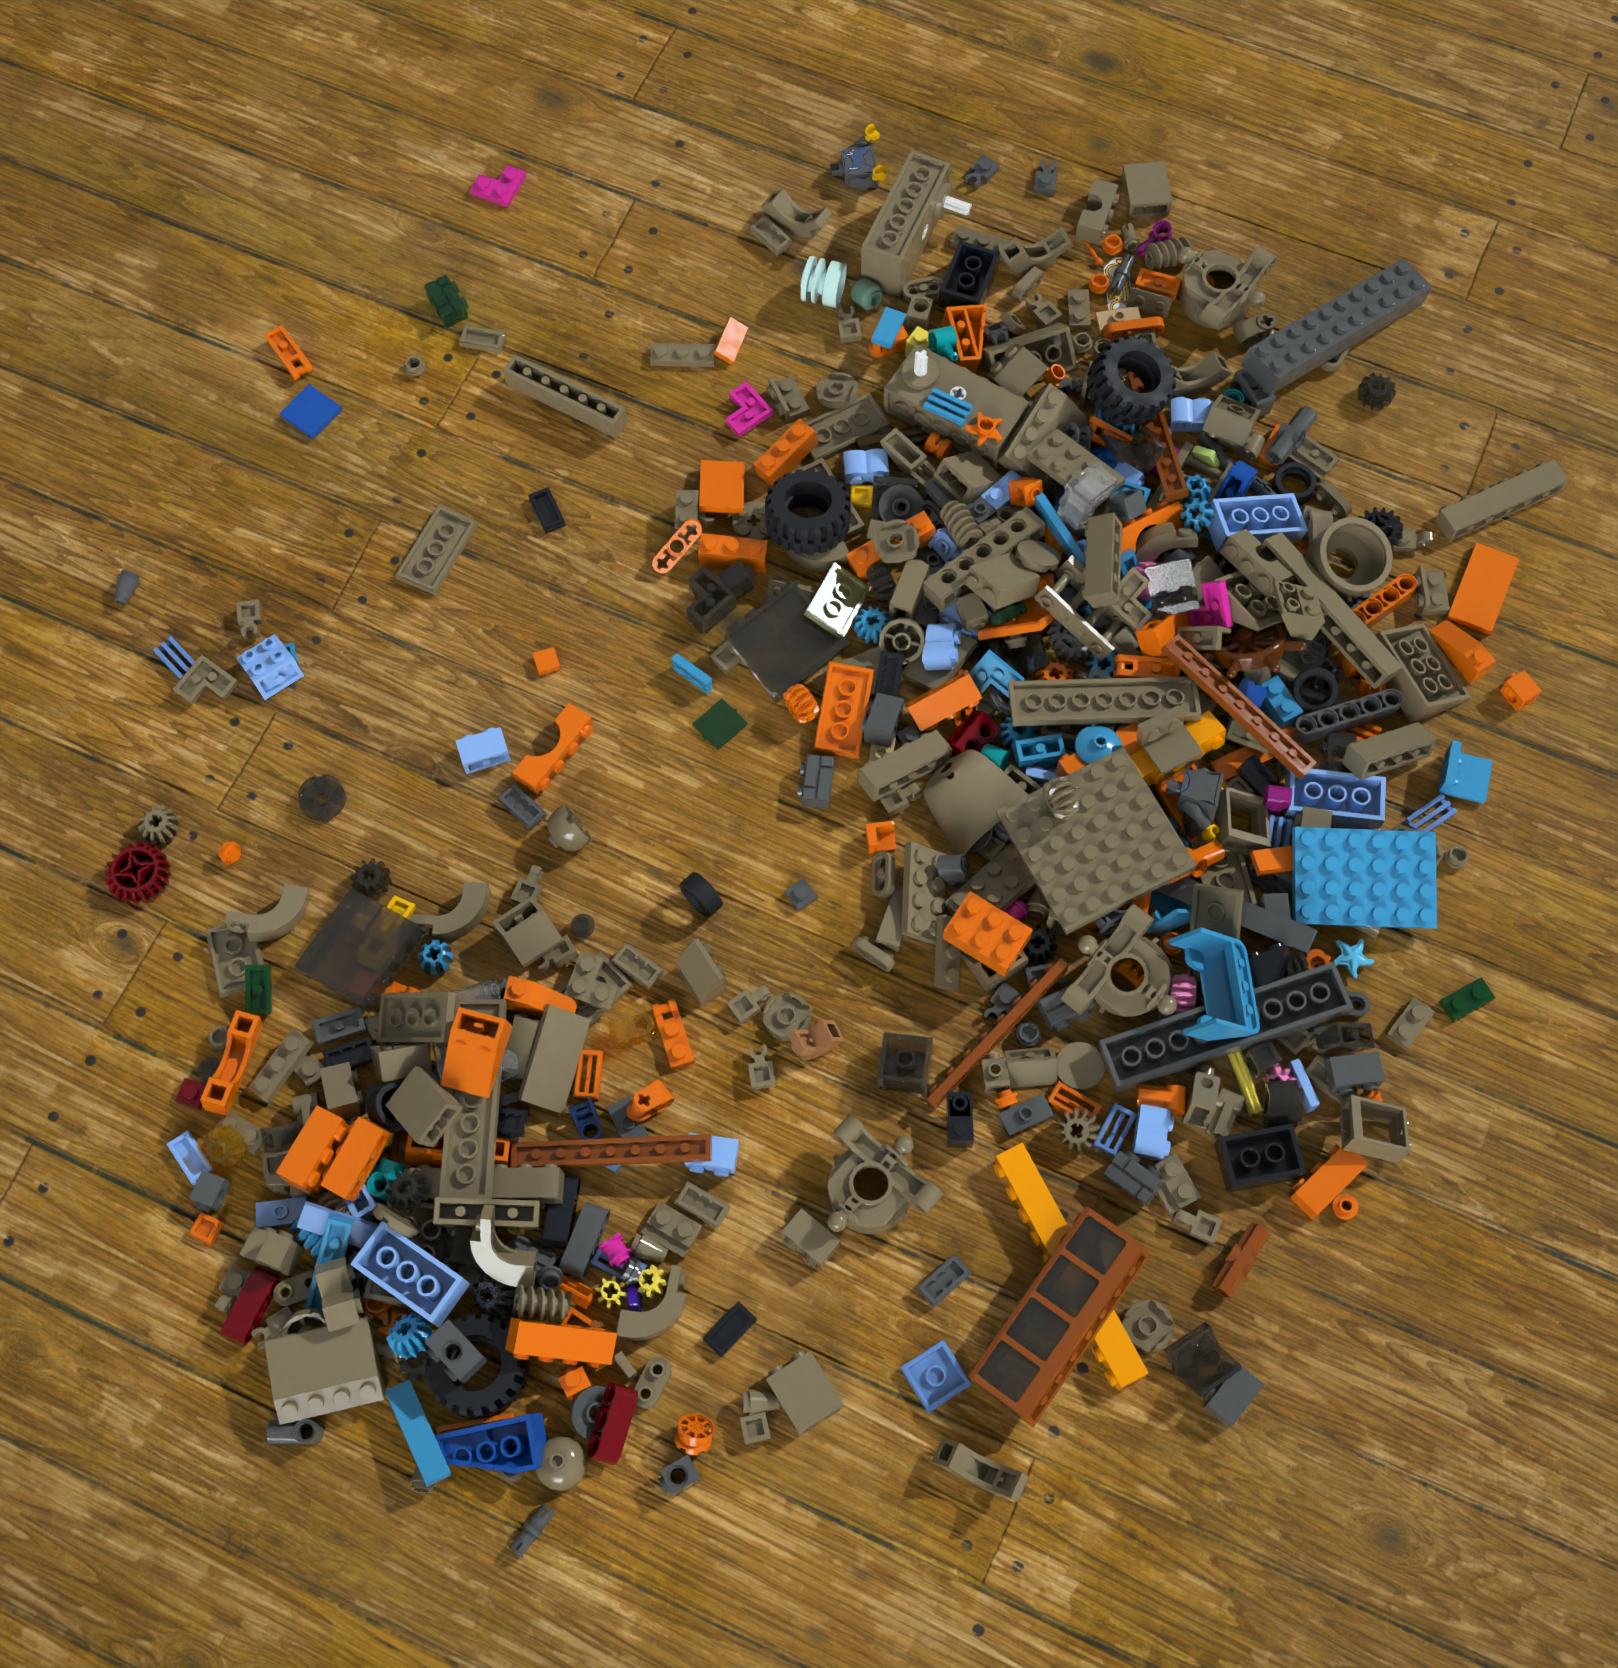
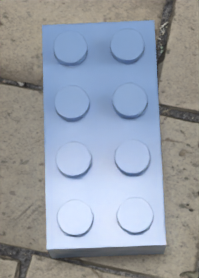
(1259, 515)
(1352, 800)
(410, 1274)

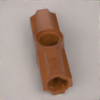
(1240, 1260)

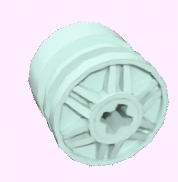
(819, 281)

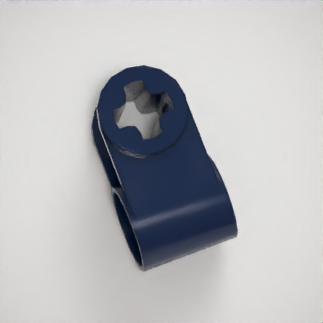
(586, 1119)

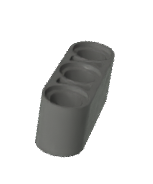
(584, 1240)

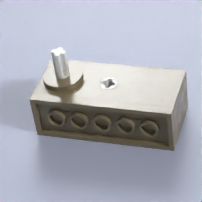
(907, 221)
(923, 371)

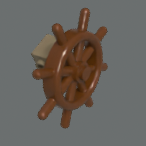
(1243, 653)

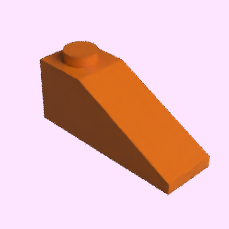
(1463, 650)
(531, 997)

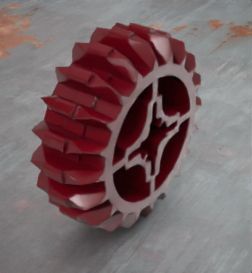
(125, 870)

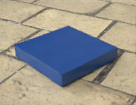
(310, 411)

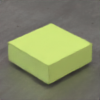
(1206, 455)

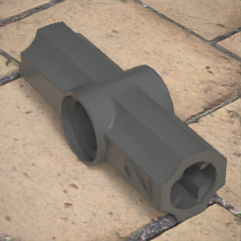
(1291, 435)

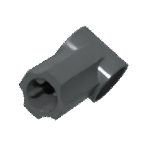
(294, 1432)

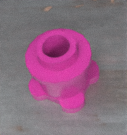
(1017, 910)
(616, 1250)

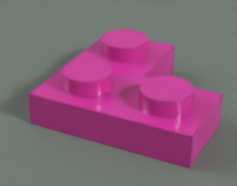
(501, 190)
(752, 410)
(1216, 608)

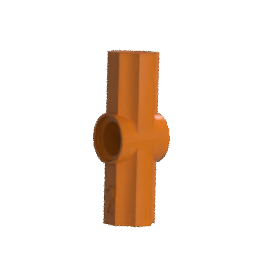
(1204, 857)

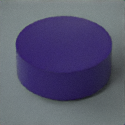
(634, 1299)

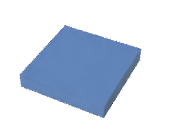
(935, 1376)

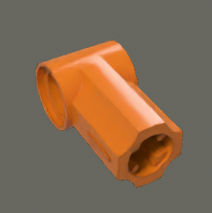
(1167, 1097)

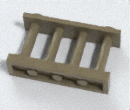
(1187, 459)
(1065, 613)

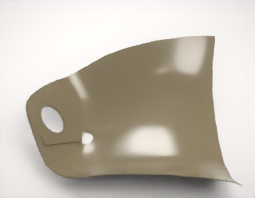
(969, 801)

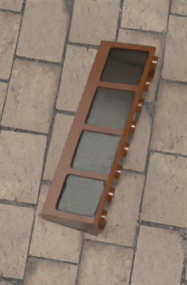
(1058, 1316)

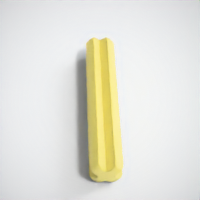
(1245, 1083)

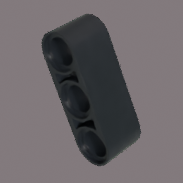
(561, 1217)

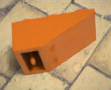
(475, 1052)

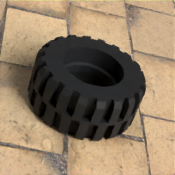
(1148, 364)
(810, 490)
(496, 1395)

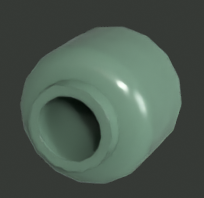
(866, 294)

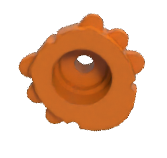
(1317, 958)

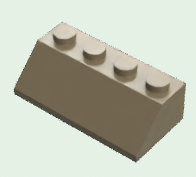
(1048, 344)

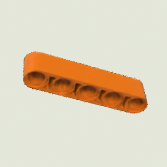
(1381, 607)

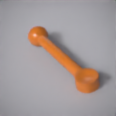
(1098, 261)

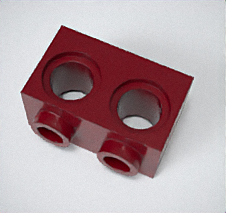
(969, 733)

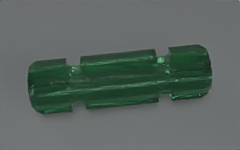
(1008, 613)

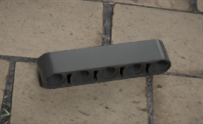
(1354, 709)

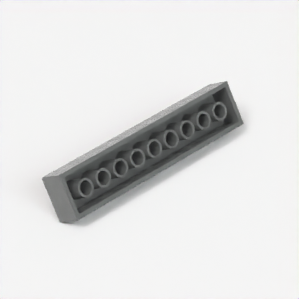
(1336, 326)
(1281, 1008)

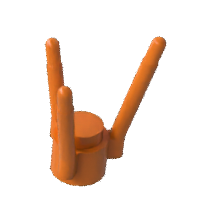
(1054, 375)

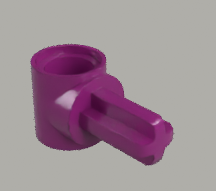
(1159, 227)
(1277, 798)

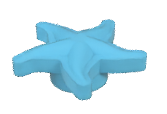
(1352, 957)

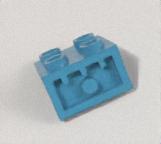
(1464, 774)

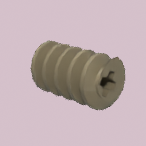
(1164, 253)
(960, 524)
(542, 1303)

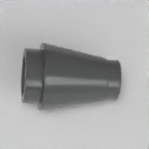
(126, 585)

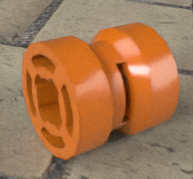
(938, 445)

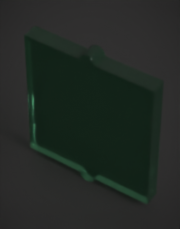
(720, 724)

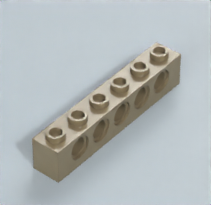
(950, 581)

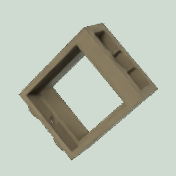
(1239, 840)
(1352, 1138)

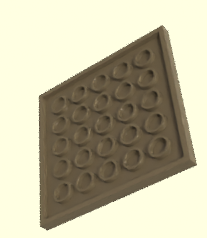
(1105, 851)

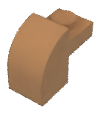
(816, 1040)

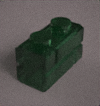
(446, 301)

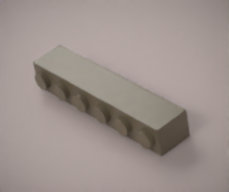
(565, 396)
(1501, 500)
(518, 1183)

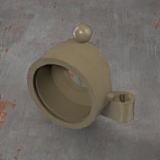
(1222, 307)
(1359, 539)
(1124, 943)
(903, 1183)

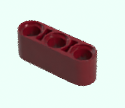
(250, 1305)
(612, 1423)

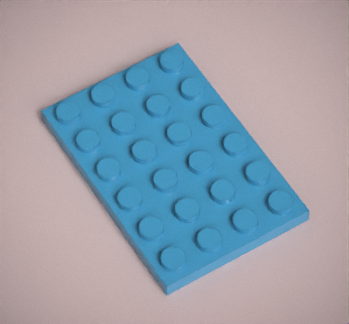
(1364, 878)

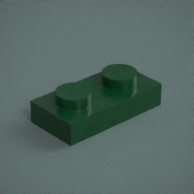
(258, 989)
(1467, 999)

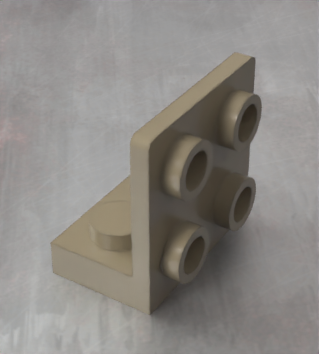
(1168, 740)

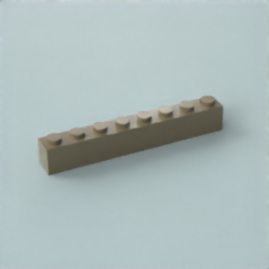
(1341, 623)

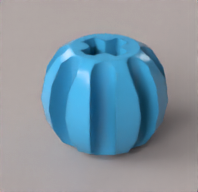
(1197, 488)
(1193, 509)
(427, 960)

